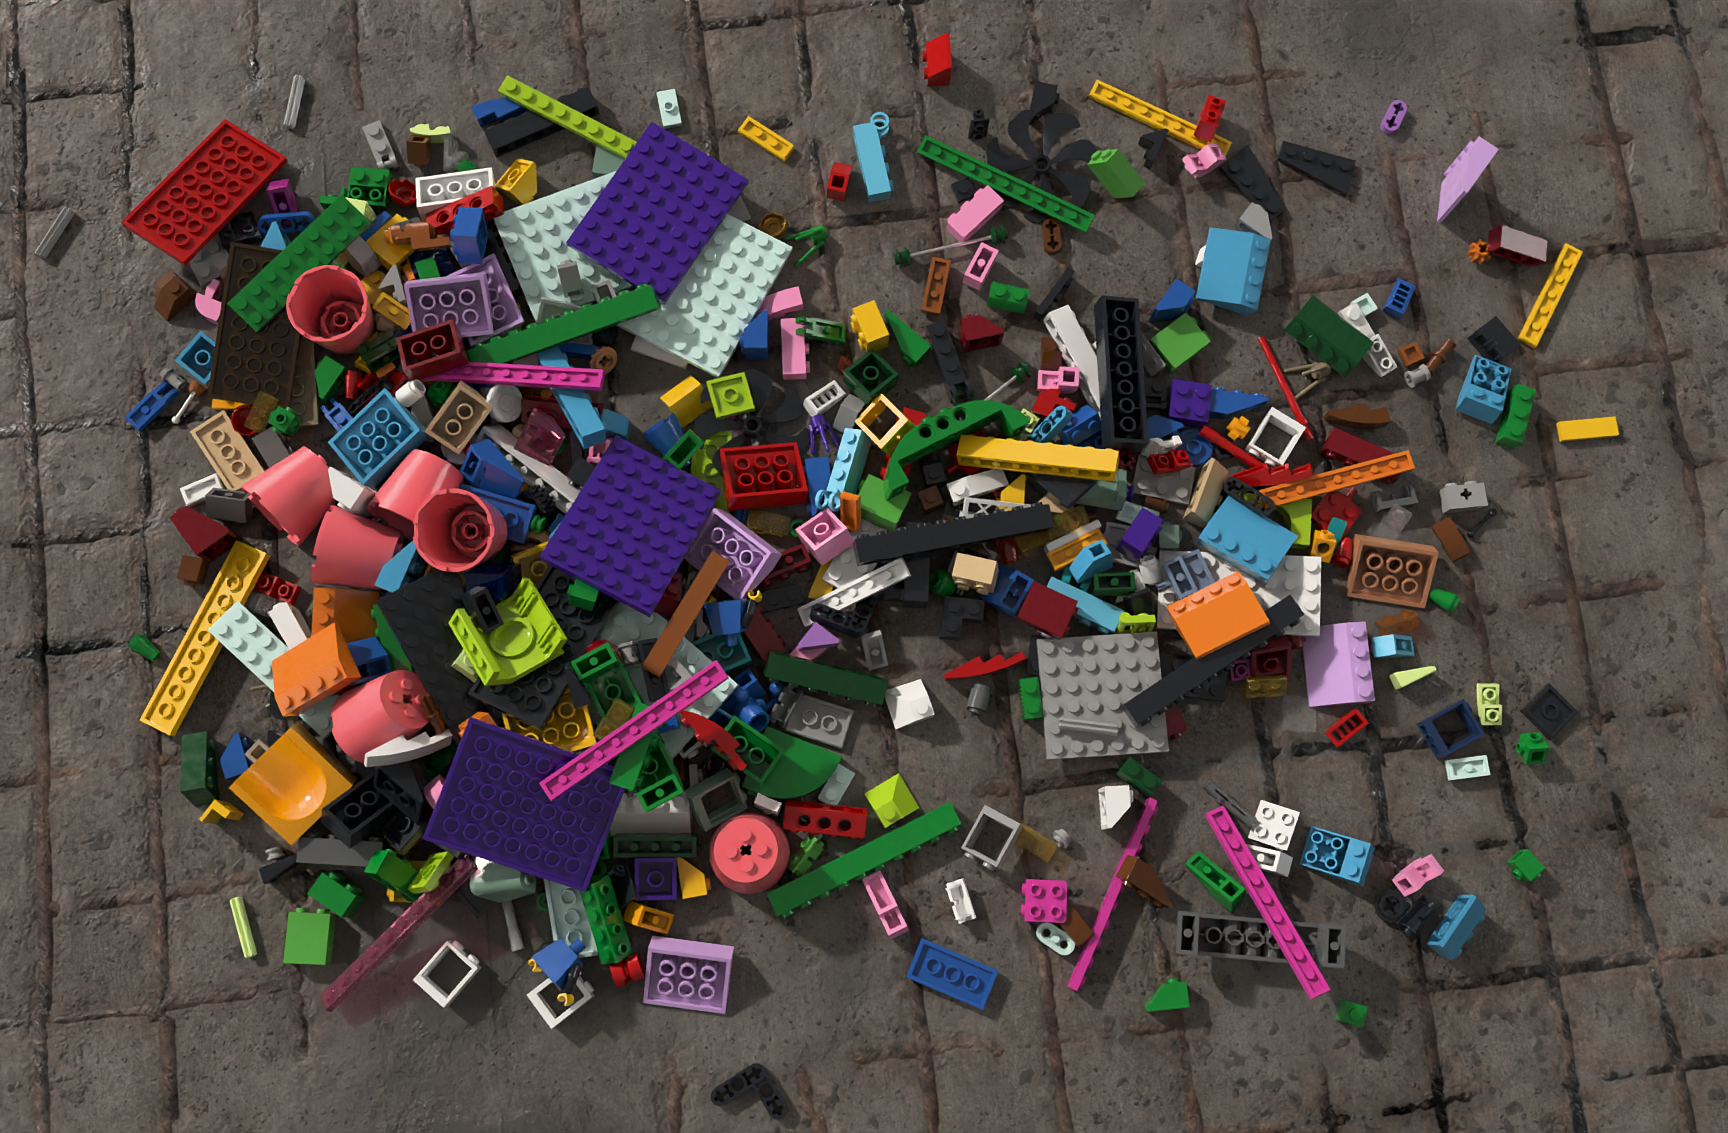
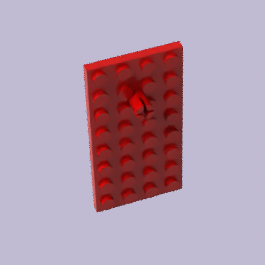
(204, 192)

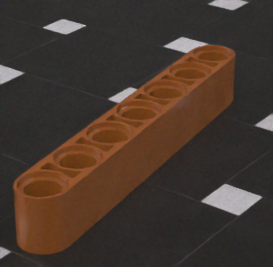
(685, 614)

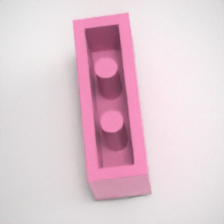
(974, 214)
(794, 351)

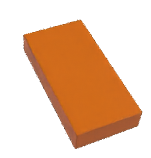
(850, 511)

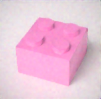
(824, 536)

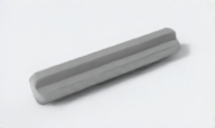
(294, 101)
(54, 232)
(1088, 726)

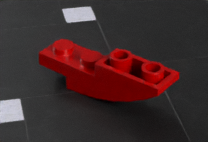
(709, 731)

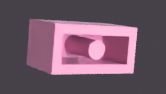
(980, 266)

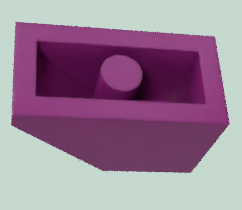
(282, 198)

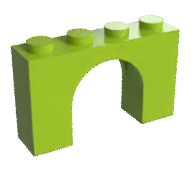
(1296, 516)

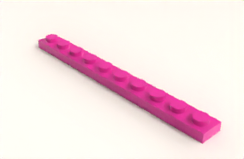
(524, 376)
(633, 730)
(1110, 903)
(1267, 903)

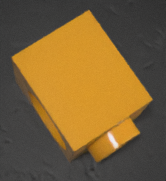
(1326, 551)

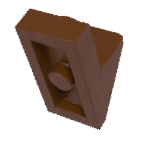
(1050, 355)

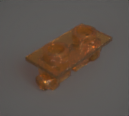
(1406, 620)

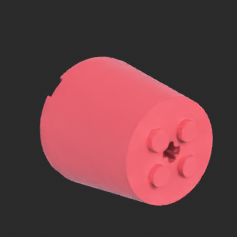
(326, 300)
(409, 487)
(293, 493)
(446, 530)
(353, 549)
(378, 713)
(749, 872)

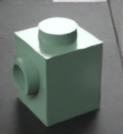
(1168, 537)

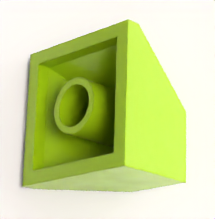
(891, 801)

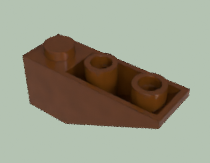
(1144, 879)

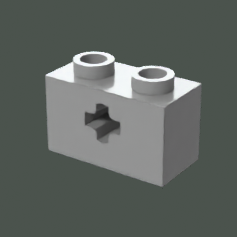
(1453, 497)

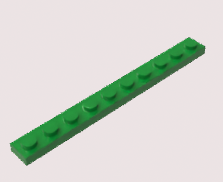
(1006, 184)

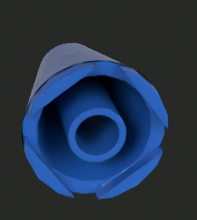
(665, 435)

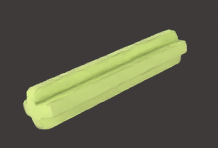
(243, 927)

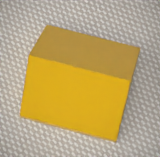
(685, 401)

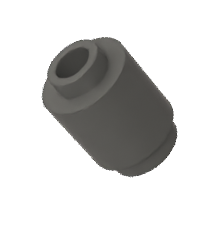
(978, 699)

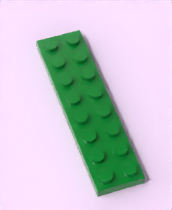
(314, 247)

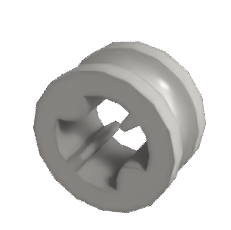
(275, 853)

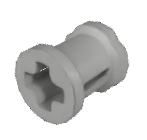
(1416, 376)
(629, 653)

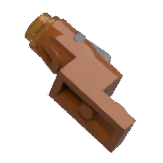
(418, 234)

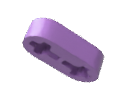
(1397, 119)

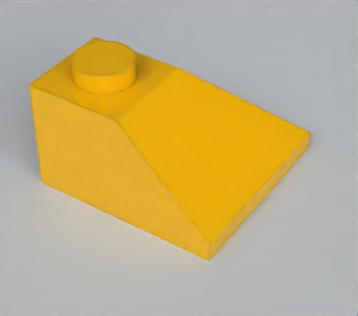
(519, 182)

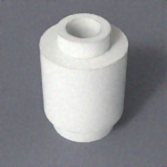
(410, 393)
(1150, 570)

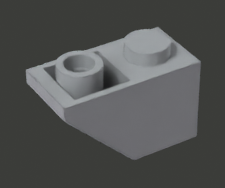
(570, 278)

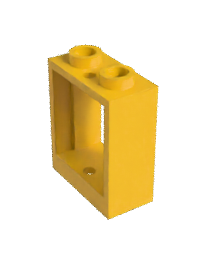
(895, 434)

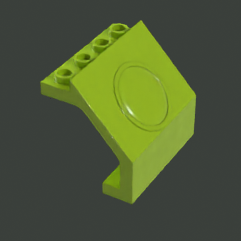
(517, 647)

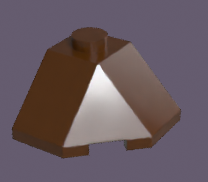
(171, 295)

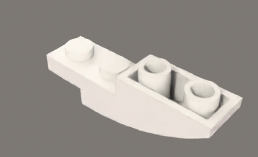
(1378, 355)

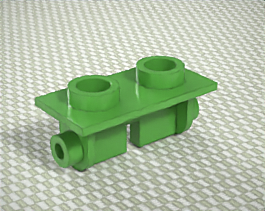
(809, 847)

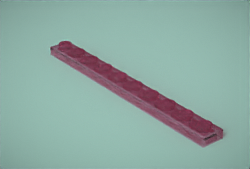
(397, 933)

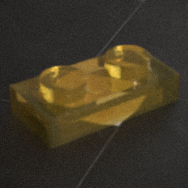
(260, 412)
(1265, 686)

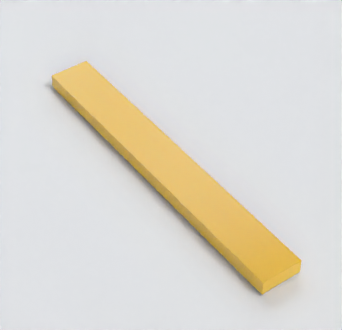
(1152, 116)

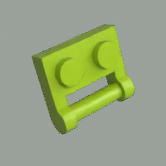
(1139, 623)

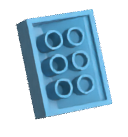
(1233, 270)
(378, 439)
(1246, 539)

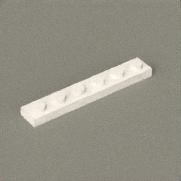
(859, 589)

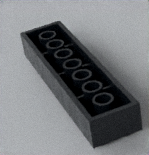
(1120, 374)

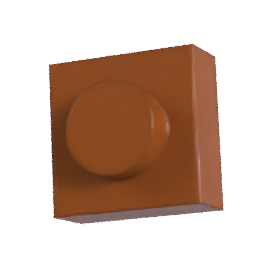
(1410, 354)

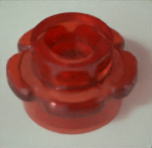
(843, 363)

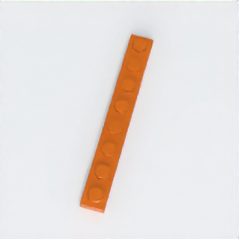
(1339, 479)

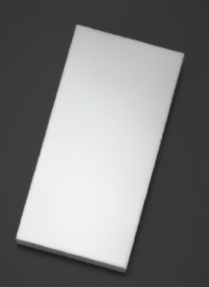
(195, 492)

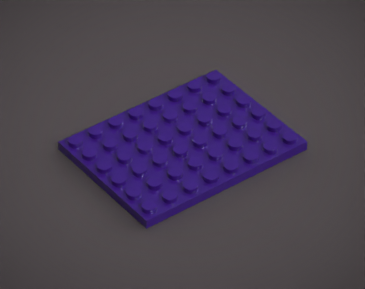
(657, 212)
(631, 526)
(503, 815)

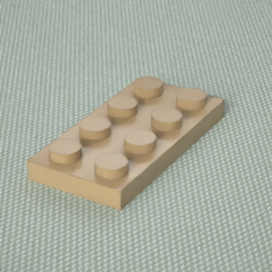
(227, 451)

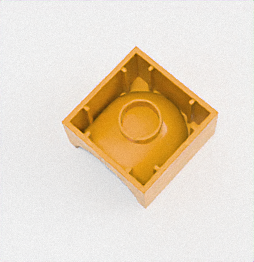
(293, 783)

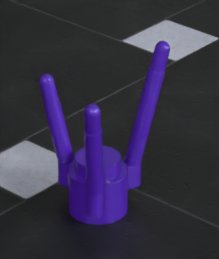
(819, 426)

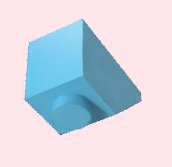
(1392, 646)

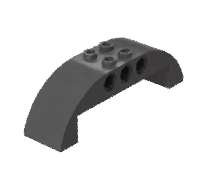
(1253, 940)

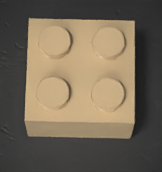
(975, 573)

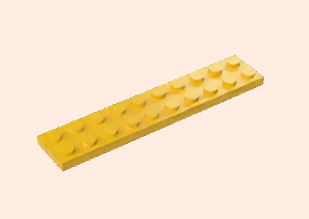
(199, 646)

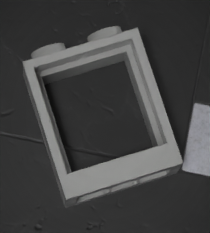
(1001, 819)

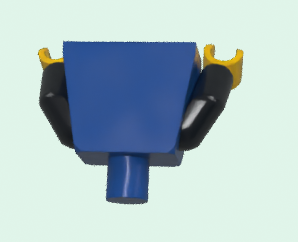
(730, 616)
(560, 965)

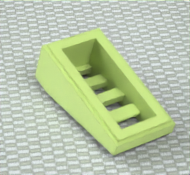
(1404, 678)

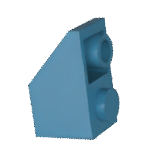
(616, 424)
(1091, 560)

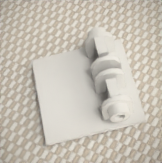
(1274, 825)

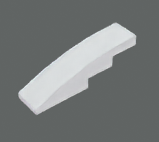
(401, 750)

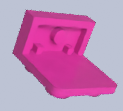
(1044, 901)

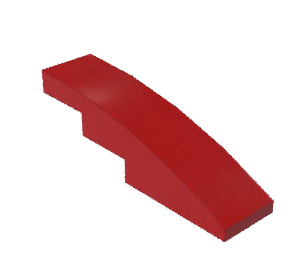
(1263, 476)
(976, 668)

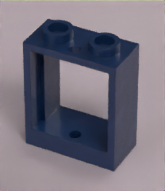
(1434, 739)

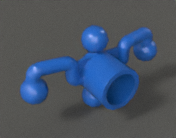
(755, 711)

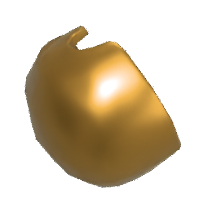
(774, 225)

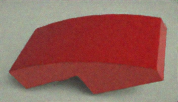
(1173, 461)
(277, 588)

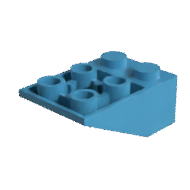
(1484, 390)
(402, 569)
(1337, 855)

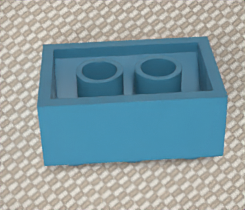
(1457, 926)

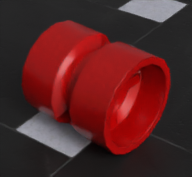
(627, 970)

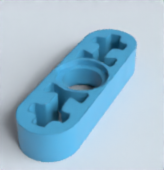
(1055, 416)

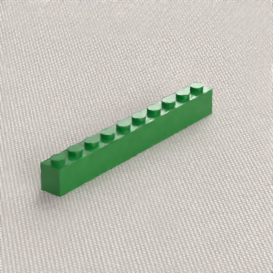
(568, 327)
(859, 861)

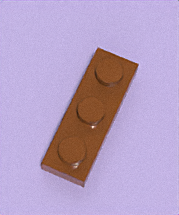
(935, 286)

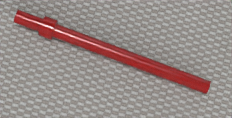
(1285, 388)

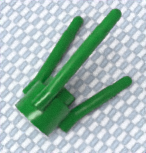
(816, 234)

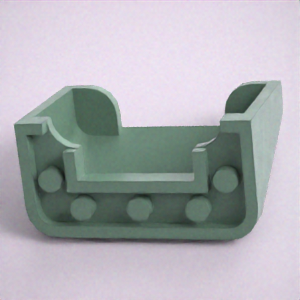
(500, 882)

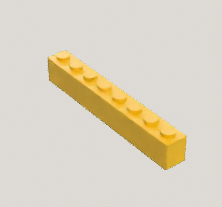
(1038, 457)

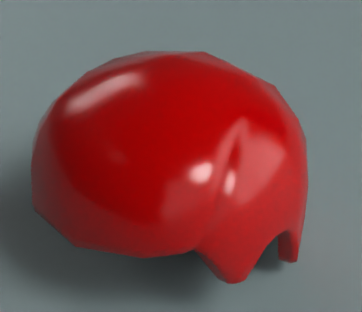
(402, 192)
(239, 418)

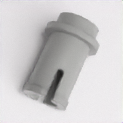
(171, 377)

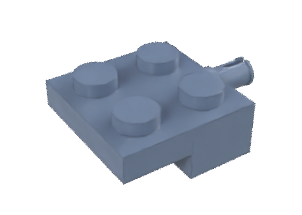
(1186, 574)

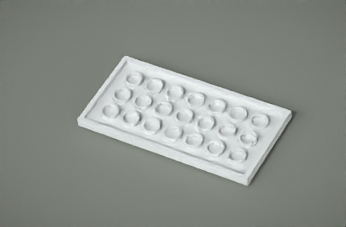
(1294, 576)

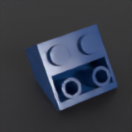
(1083, 429)
(1008, 591)
(370, 659)

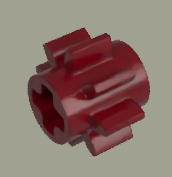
(1128, 458)

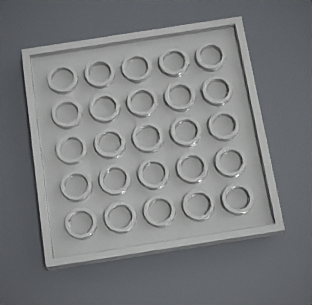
(1090, 682)

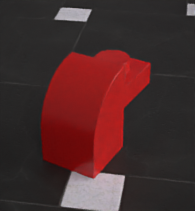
(1048, 401)

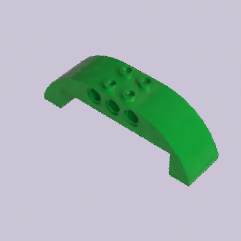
(945, 429)
(608, 680)

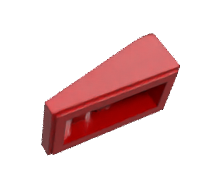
(1363, 722)

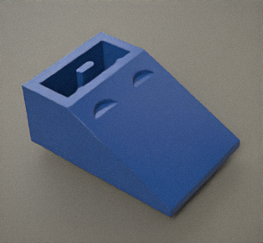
(491, 471)

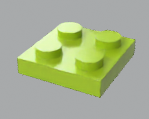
(730, 395)
(428, 876)

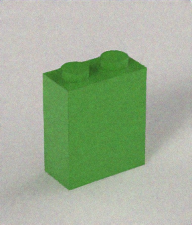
(1115, 173)
(1180, 342)
(875, 506)
(309, 937)

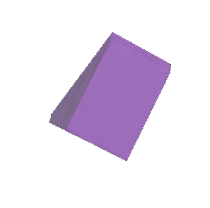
(817, 638)

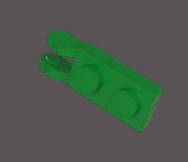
(821, 329)

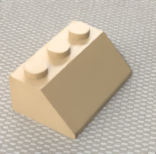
(459, 417)
(1206, 493)

